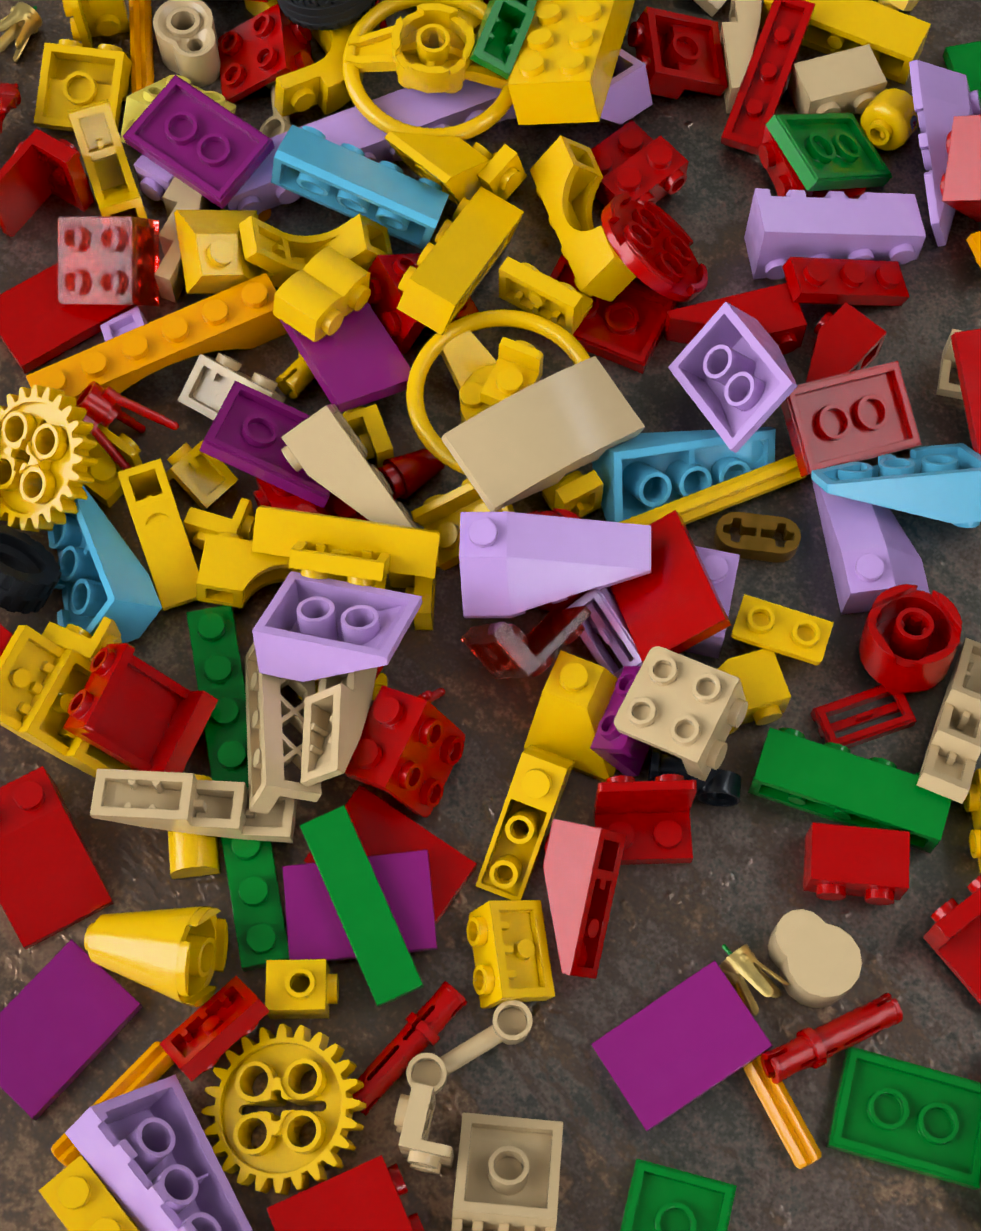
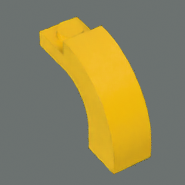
(317, 83)
(106, 160)
(285, 253)

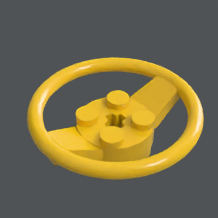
(409, 52)
(470, 367)

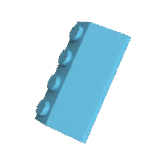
(355, 184)

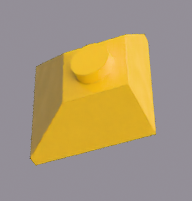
(443, 160)
(213, 249)
(571, 711)

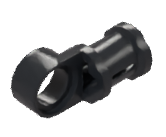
(720, 788)

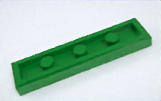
(361, 906)

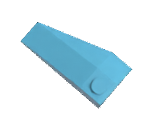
(101, 575)

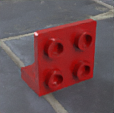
(650, 814)

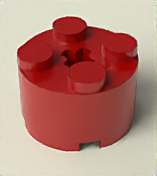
(910, 639)

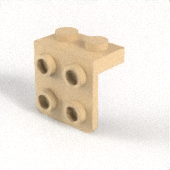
(683, 709)

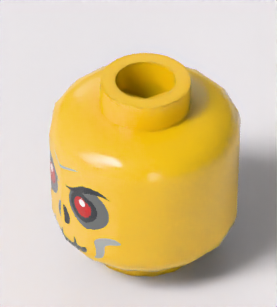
(891, 118)

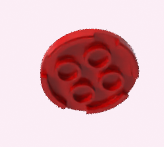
(654, 248)

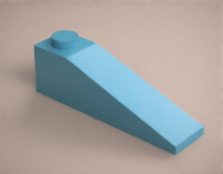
(673, 465)
(932, 483)

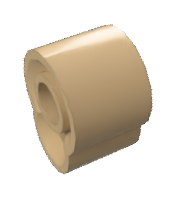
(188, 40)
(814, 958)

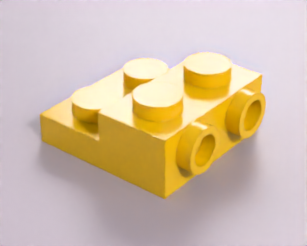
(79, 77)

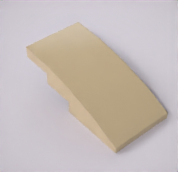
(542, 433)
(507, 1174)

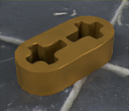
(757, 536)

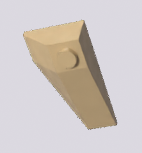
(337, 461)

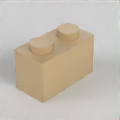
(836, 82)

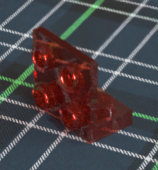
(108, 260)
(512, 654)

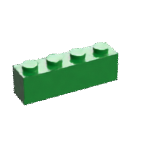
(847, 787)

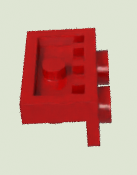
(214, 1028)

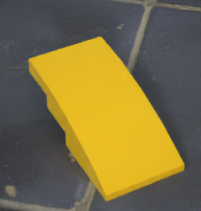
(35, 696)

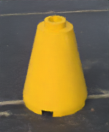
(163, 949)

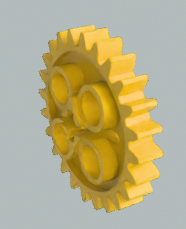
(42, 458)
(282, 1155)

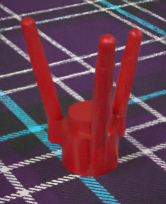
(104, 406)

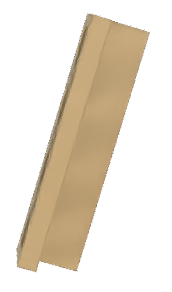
(266, 740)

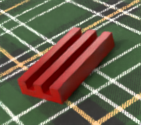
(873, 732)

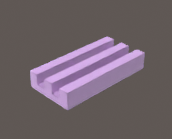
(616, 619)

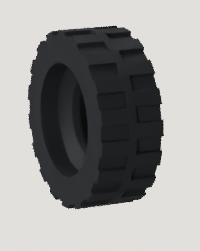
(26, 572)

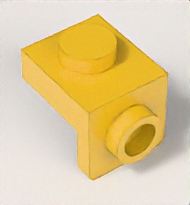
(503, 173)
(201, 522)

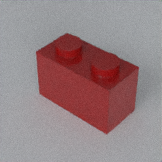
(856, 863)

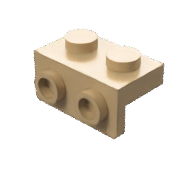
(414, 1121)

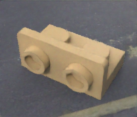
(213, 379)

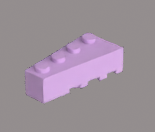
(831, 227)
(158, 1161)

